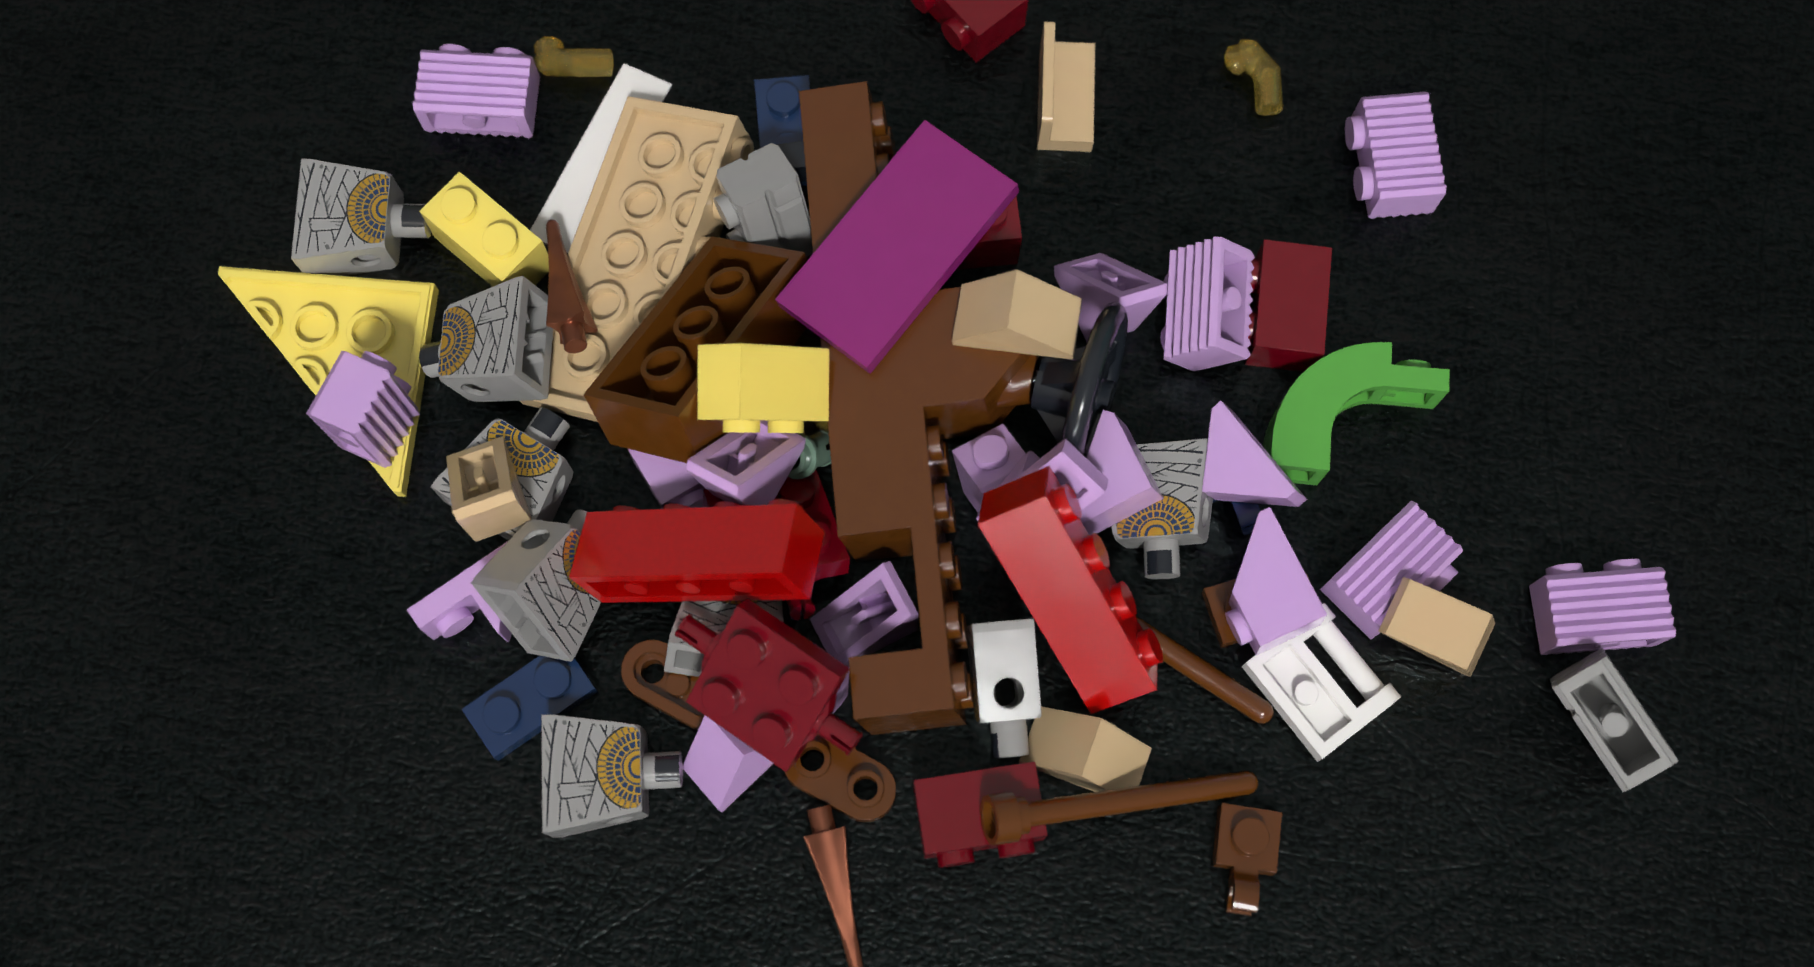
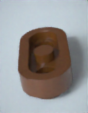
(666, 695)
(837, 778)

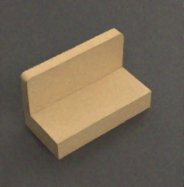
(1065, 94)

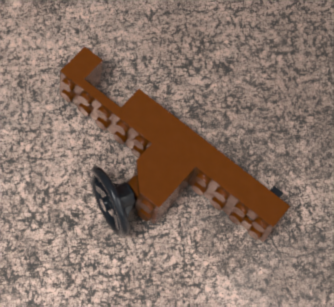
(894, 421)

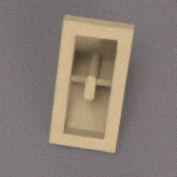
(1017, 316)
(486, 490)
(1438, 625)
(1085, 751)

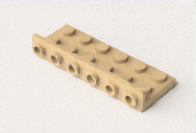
(641, 230)

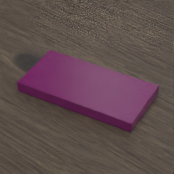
(897, 246)

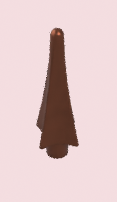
(566, 306)
(829, 853)

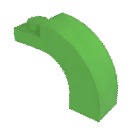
(1346, 378)

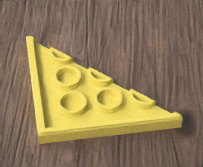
(326, 314)

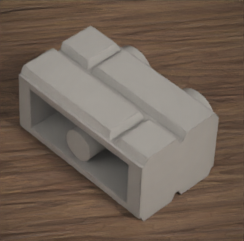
(764, 201)
(1613, 720)

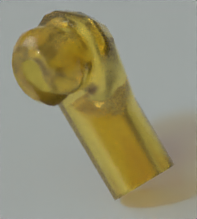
(556, 60)
(1262, 69)

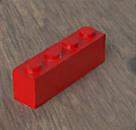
(699, 553)
(1070, 589)

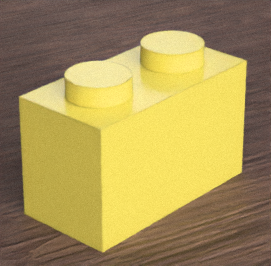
(484, 234)
(762, 384)

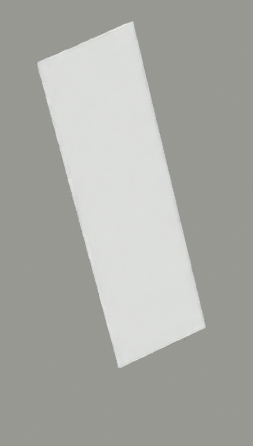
(576, 182)

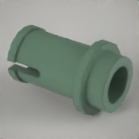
(813, 454)

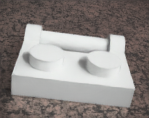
(1309, 695)

